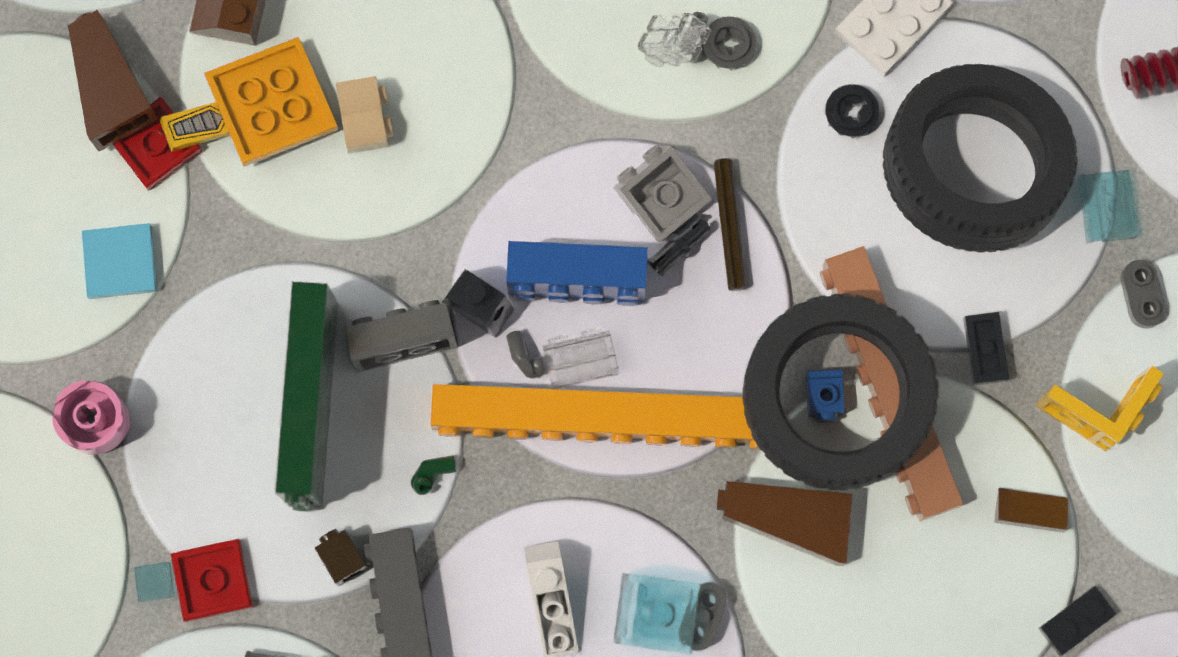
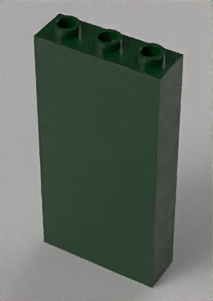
(306, 396)

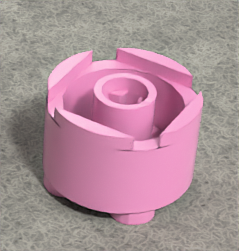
(71, 417)

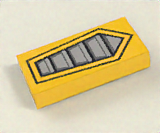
(193, 126)

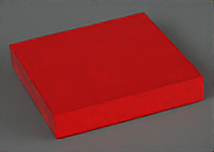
(149, 151)
(211, 580)

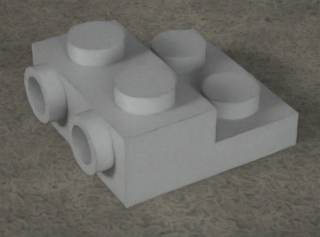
(661, 191)

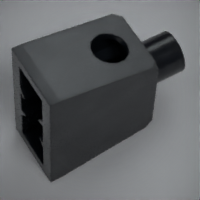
(479, 302)

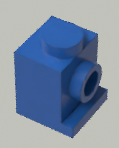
(824, 380)

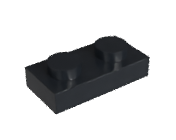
(986, 348)
(1077, 621)

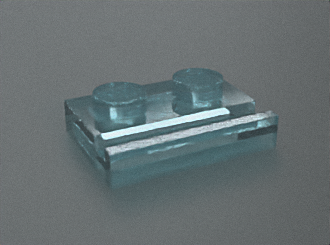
(1107, 206)

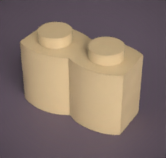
(362, 114)

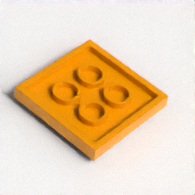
(271, 101)

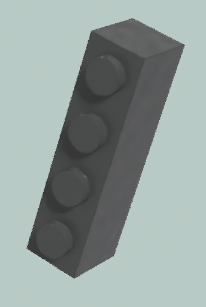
(399, 594)

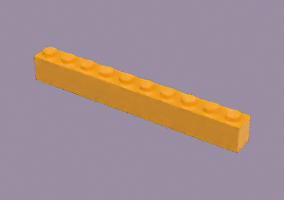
(589, 415)

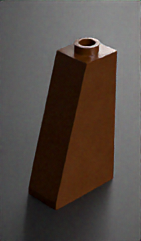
(107, 86)
(796, 517)

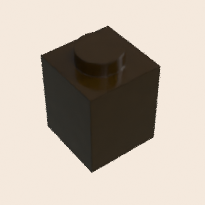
(340, 556)

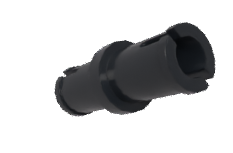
(679, 245)

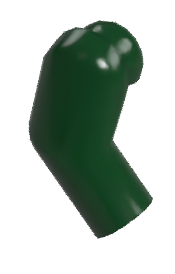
(429, 471)

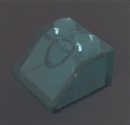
(656, 613)

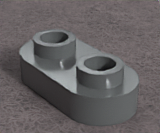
(1141, 293)
(709, 617)

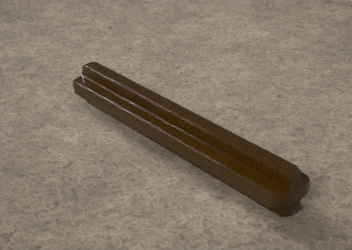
(730, 224)

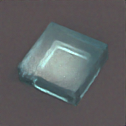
(154, 582)

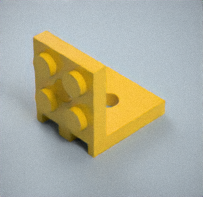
(1092, 424)

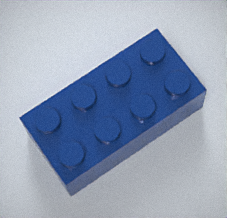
(576, 272)

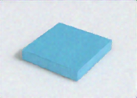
(119, 261)

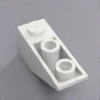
(551, 599)

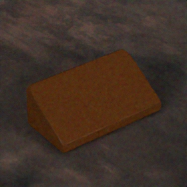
(1031, 510)

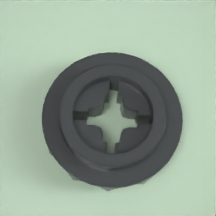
(740, 33)

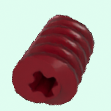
(1150, 71)

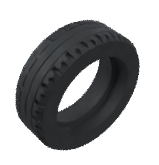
(1012, 102)
(854, 317)

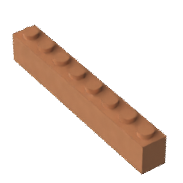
(927, 471)

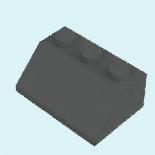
(400, 336)

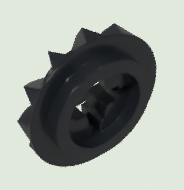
(854, 96)

